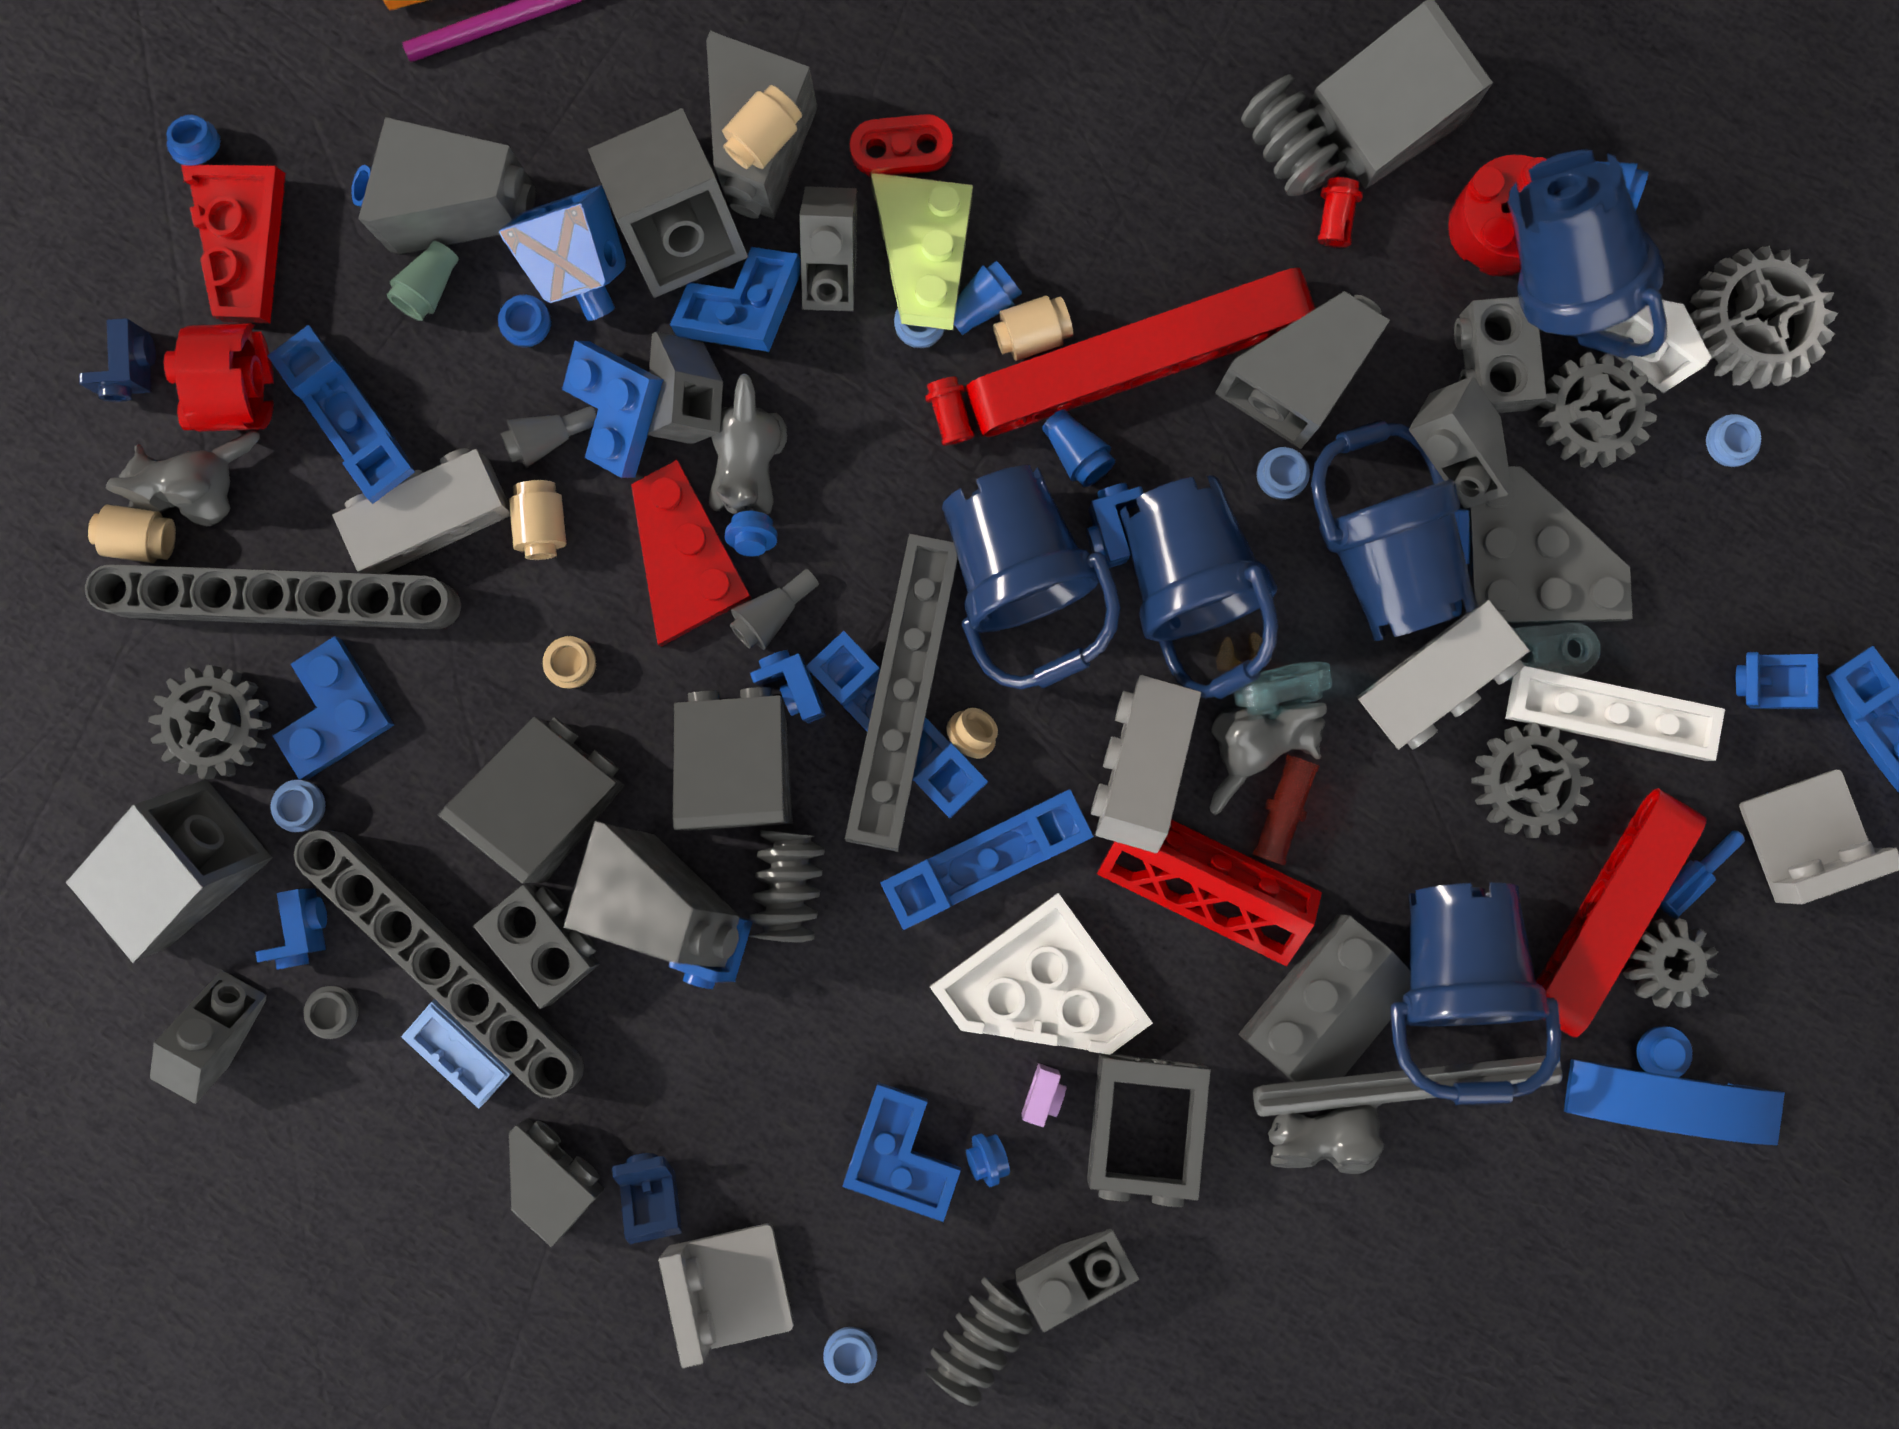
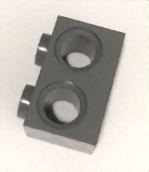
(1515, 357)
(528, 954)

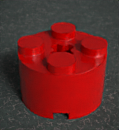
(1477, 219)
(221, 377)

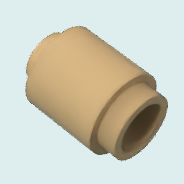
(761, 128)
(1033, 327)
(537, 519)
(132, 534)

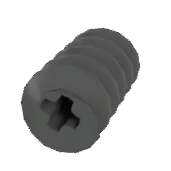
(1290, 139)
(787, 887)
(981, 1343)

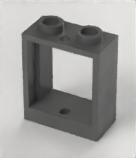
(1156, 1073)

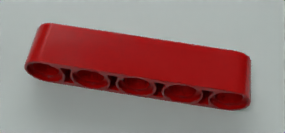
(1619, 908)

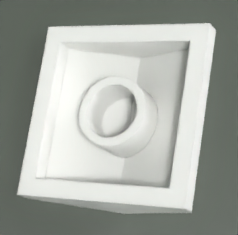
(1680, 354)

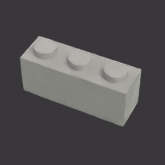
(423, 513)
(1444, 676)
(1146, 763)

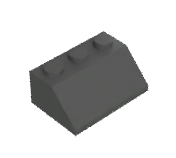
(1329, 1004)

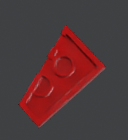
(239, 231)
(682, 556)

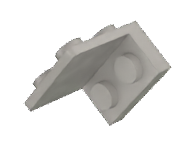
(1813, 840)
(725, 1291)

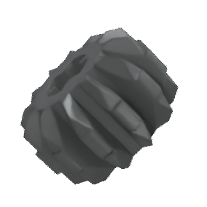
(1691, 964)

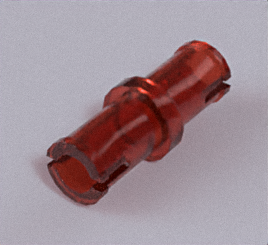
(1286, 810)

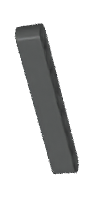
(250, 591)
(415, 953)

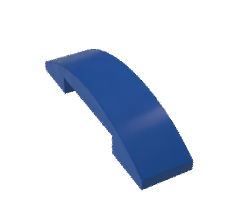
(343, 413)
(1870, 702)
(939, 766)
(986, 859)
(1674, 1103)

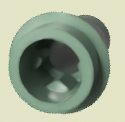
(422, 282)

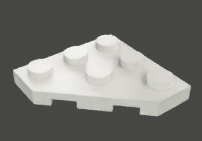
(1043, 987)

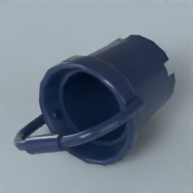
(1586, 254)
(1402, 551)
(1022, 568)
(1197, 575)
(1472, 970)

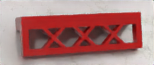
(1220, 876)

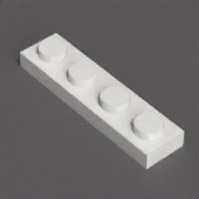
(1615, 713)

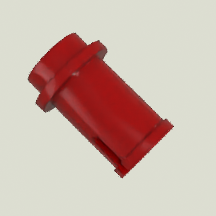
(1339, 211)
(950, 410)

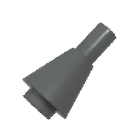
(537, 436)
(764, 616)

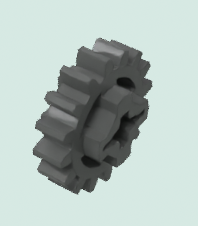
(1605, 389)
(197, 738)
(1521, 763)

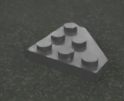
(1543, 561)

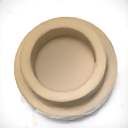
(569, 662)
(972, 732)

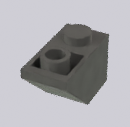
(828, 248)
(690, 390)
(1465, 441)
(205, 1037)
(546, 1183)
(1074, 1277)

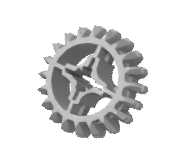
(1756, 279)

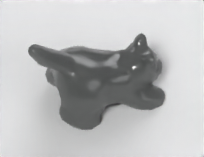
(744, 453)
(191, 481)
(1255, 741)
(1342, 1136)

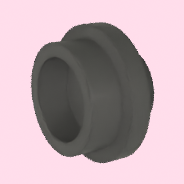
(331, 1012)

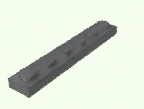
(902, 693)

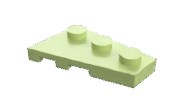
(924, 243)

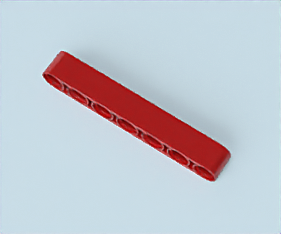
(1138, 352)

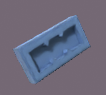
(456, 1054)

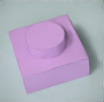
(1043, 1096)

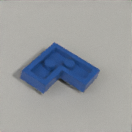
(747, 313)
(624, 403)
(345, 713)
(887, 1166)

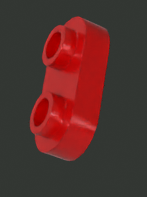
(901, 140)

